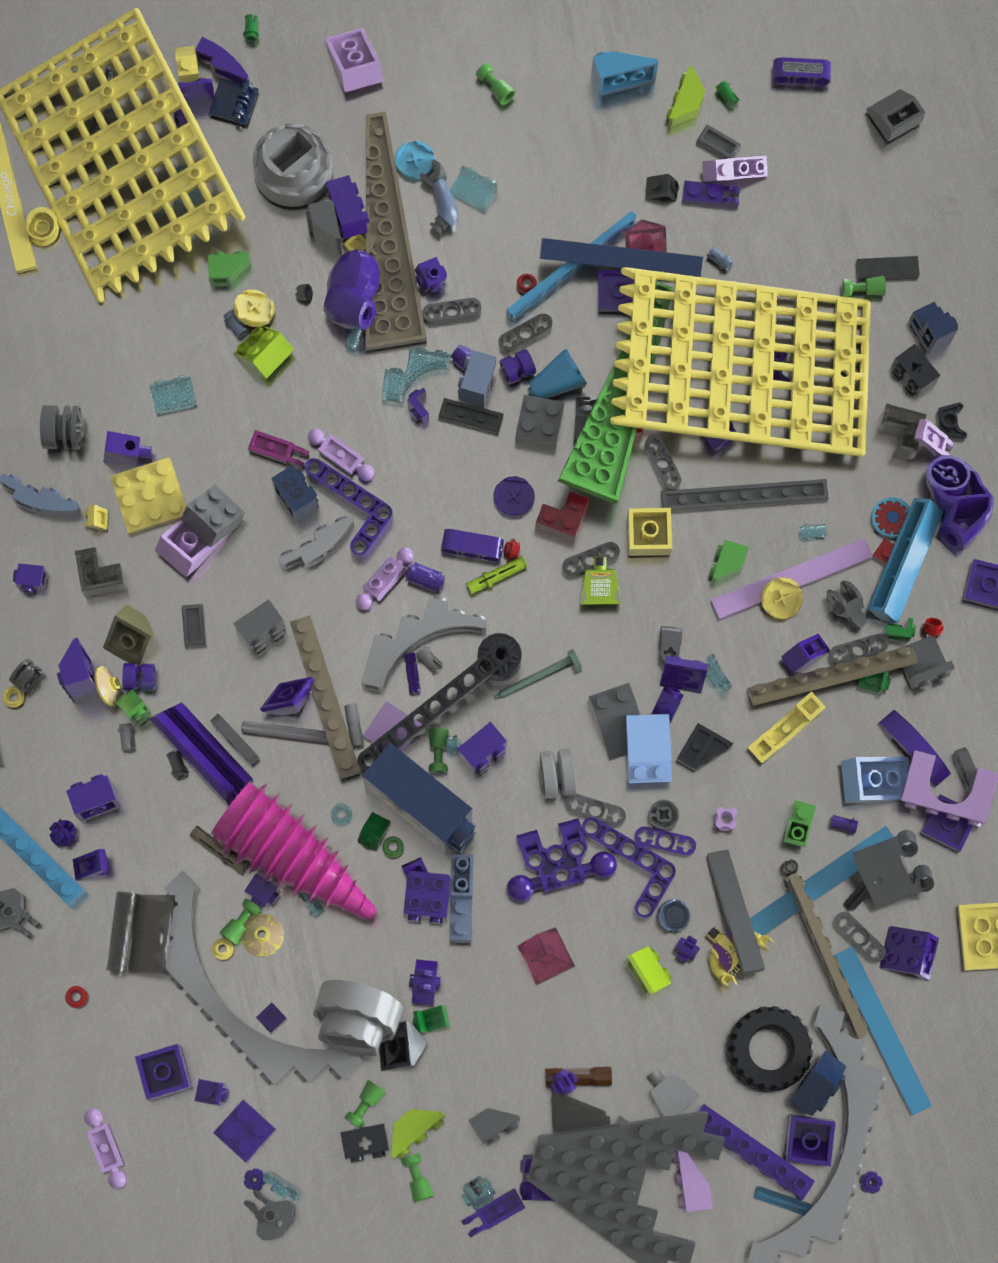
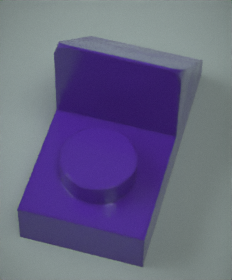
(91, 865)

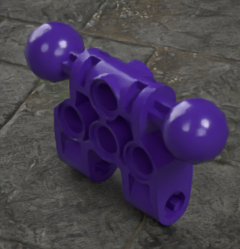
(521, 887)

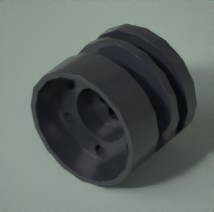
(512, 668)

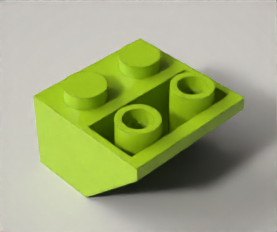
(263, 351)

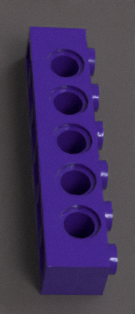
(758, 1155)

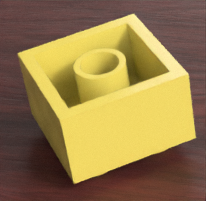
(649, 531)

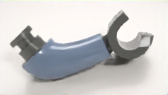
(447, 207)

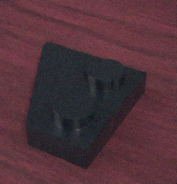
(702, 747)

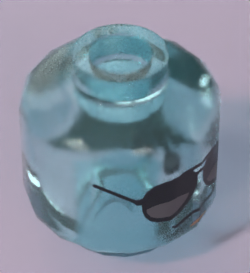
(478, 1193)

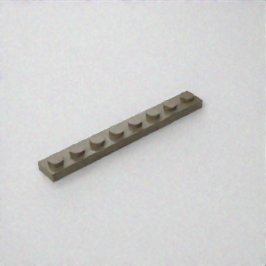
(832, 675)
(325, 697)
(830, 963)

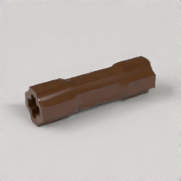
(586, 1076)

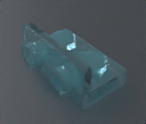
(474, 188)
(173, 394)

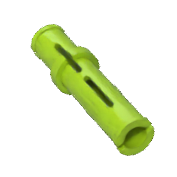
(474, 586)

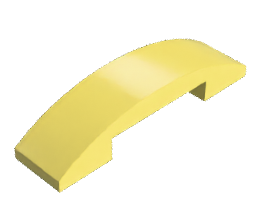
(786, 727)

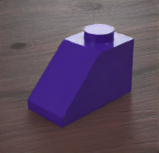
(805, 653)

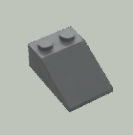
(610, 713)

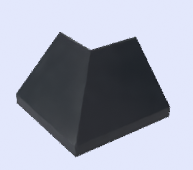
(403, 1048)

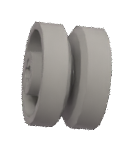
(554, 774)

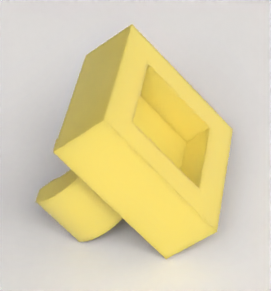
(96, 517)

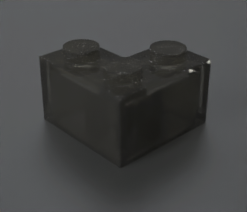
(904, 425)
(97, 579)

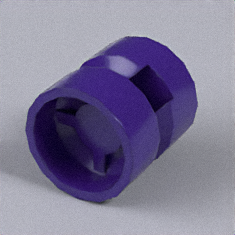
(517, 366)
(131, 680)

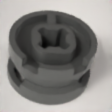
(25, 675)
(663, 815)

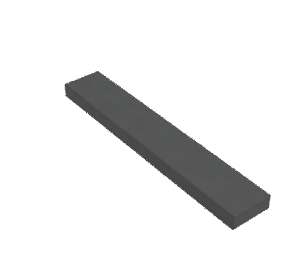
(735, 912)

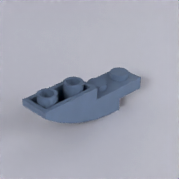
(45, 502)
(461, 899)

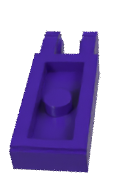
(709, 194)
(496, 1211)

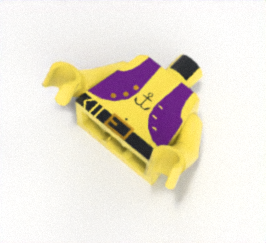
(723, 956)

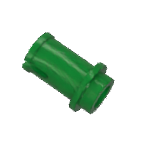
(251, 33)
(727, 93)

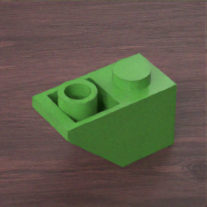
(226, 268)
(730, 561)
(133, 708)
(799, 823)

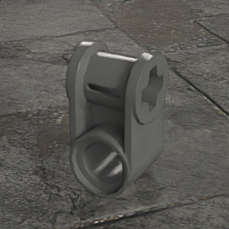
(669, 642)

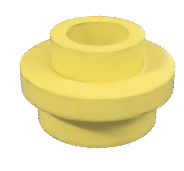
(10, 691)
(229, 951)

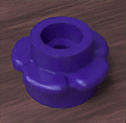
(249, 1175)
(867, 1187)

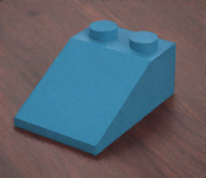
(621, 70)

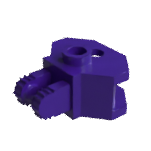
(424, 982)

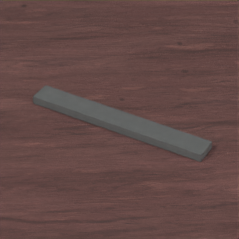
(745, 495)

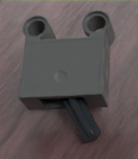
(886, 873)

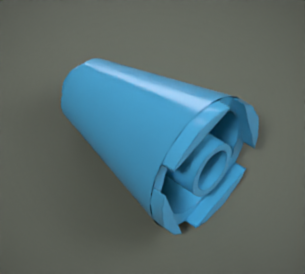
(557, 377)

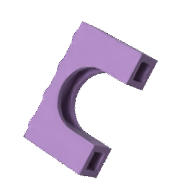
(973, 808)

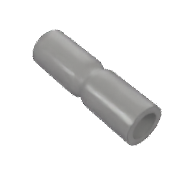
(354, 728)

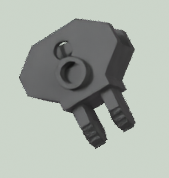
(848, 604)
(14, 911)
(270, 1214)

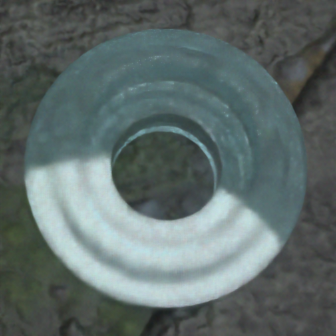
(452, 744)
(341, 807)

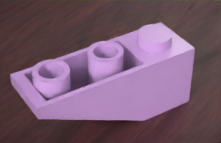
(734, 168)
(694, 1187)

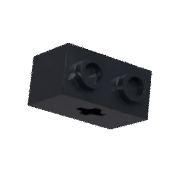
(914, 360)
(374, 1133)

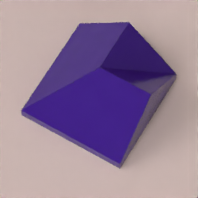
(288, 697)

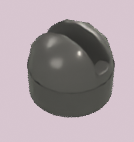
(304, 292)

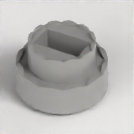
(292, 164)
(356, 1017)

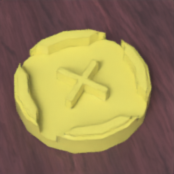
(254, 308)
(781, 598)

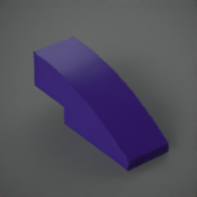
(221, 61)

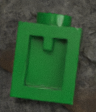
(897, 633)
(875, 683)

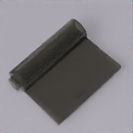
(140, 934)

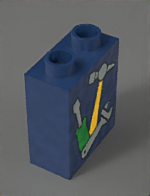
(420, 800)

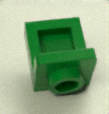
(373, 831)
(431, 1019)

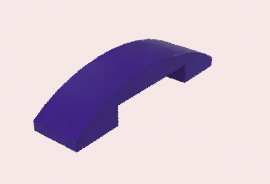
(911, 740)

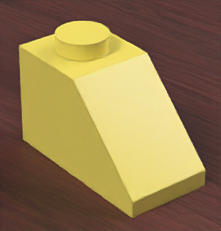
(187, 64)

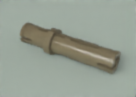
(217, 848)

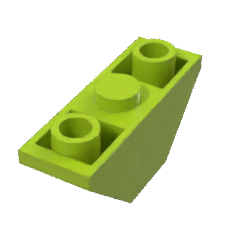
(687, 99)
(412, 1129)

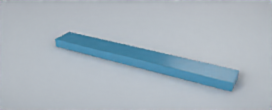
(567, 269)
(815, 886)
(883, 1032)

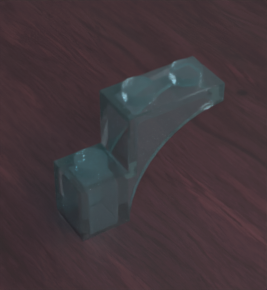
(419, 361)

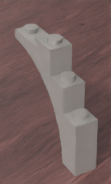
(437, 620)

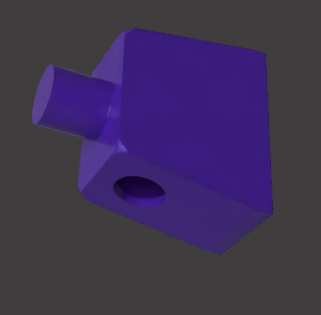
(117, 449)

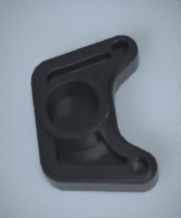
(948, 421)

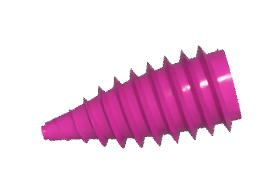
(287, 851)

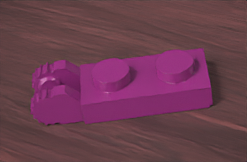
(276, 449)

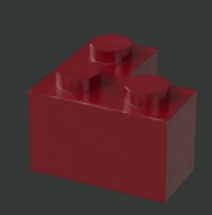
(565, 522)

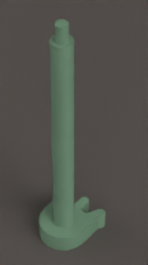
(572, 658)

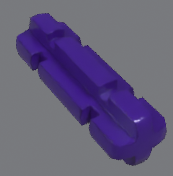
(412, 673)

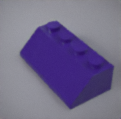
(77, 673)

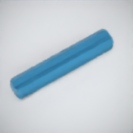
(781, 1200)

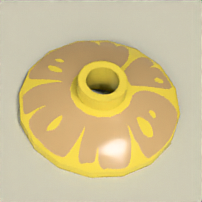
(107, 686)
(262, 946)

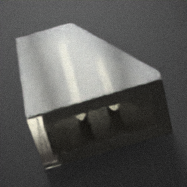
(573, 1114)

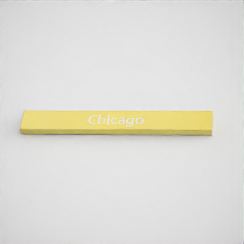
(13, 213)

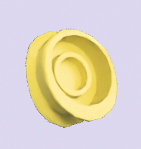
(42, 226)

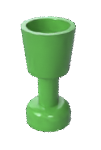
(499, 88)
(872, 286)
(438, 741)
(234, 928)
(370, 1096)
(419, 1186)

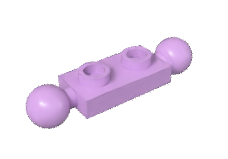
(341, 454)
(384, 578)
(104, 1148)

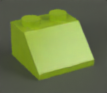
(648, 971)

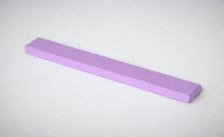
(802, 574)

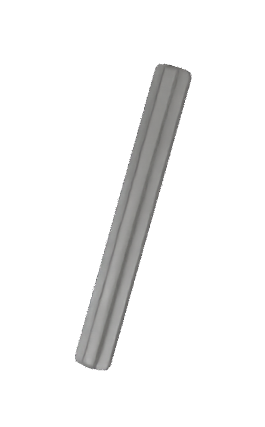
(284, 732)

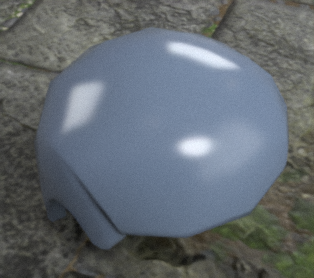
(674, 915)

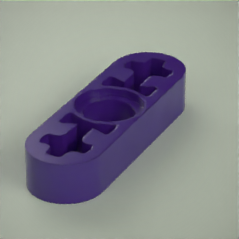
(679, 850)

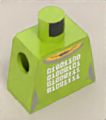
(600, 584)

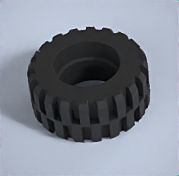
(796, 1035)

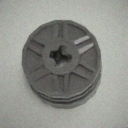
(64, 427)

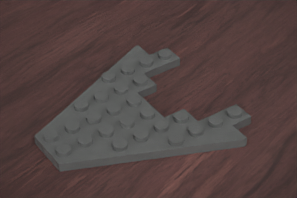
(602, 1172)

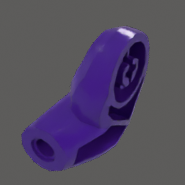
(350, 290)
(962, 496)

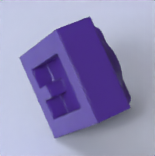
(211, 1092)

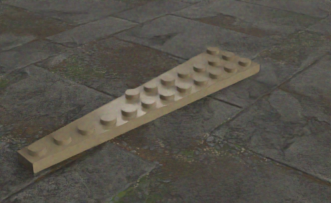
(397, 298)

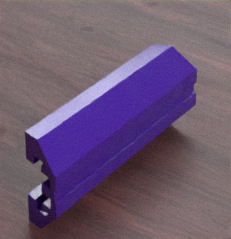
(202, 751)

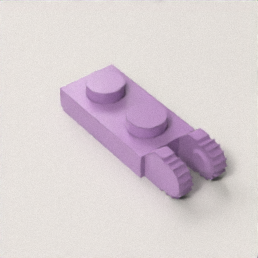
(933, 438)

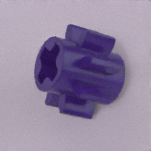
(62, 832)
(686, 949)
(563, 1082)

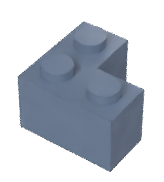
(475, 383)

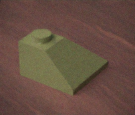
(129, 635)

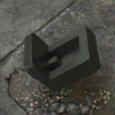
(662, 186)

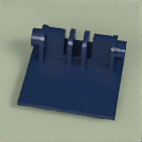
(233, 101)

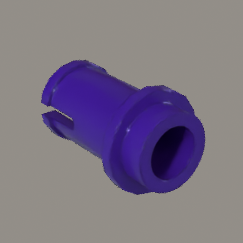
(844, 824)

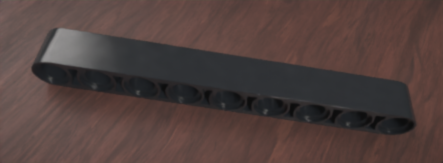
(441, 696)

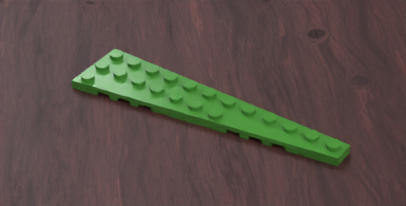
(604, 449)

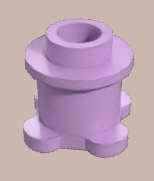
(729, 814)

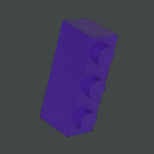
(348, 206)

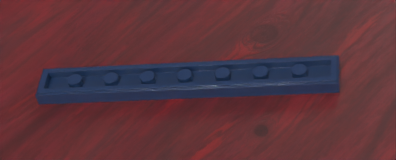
(620, 257)

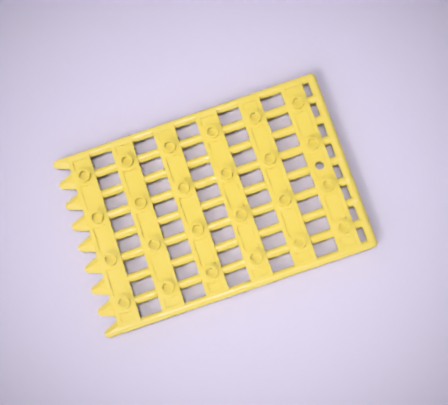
(109, 138)
(761, 363)

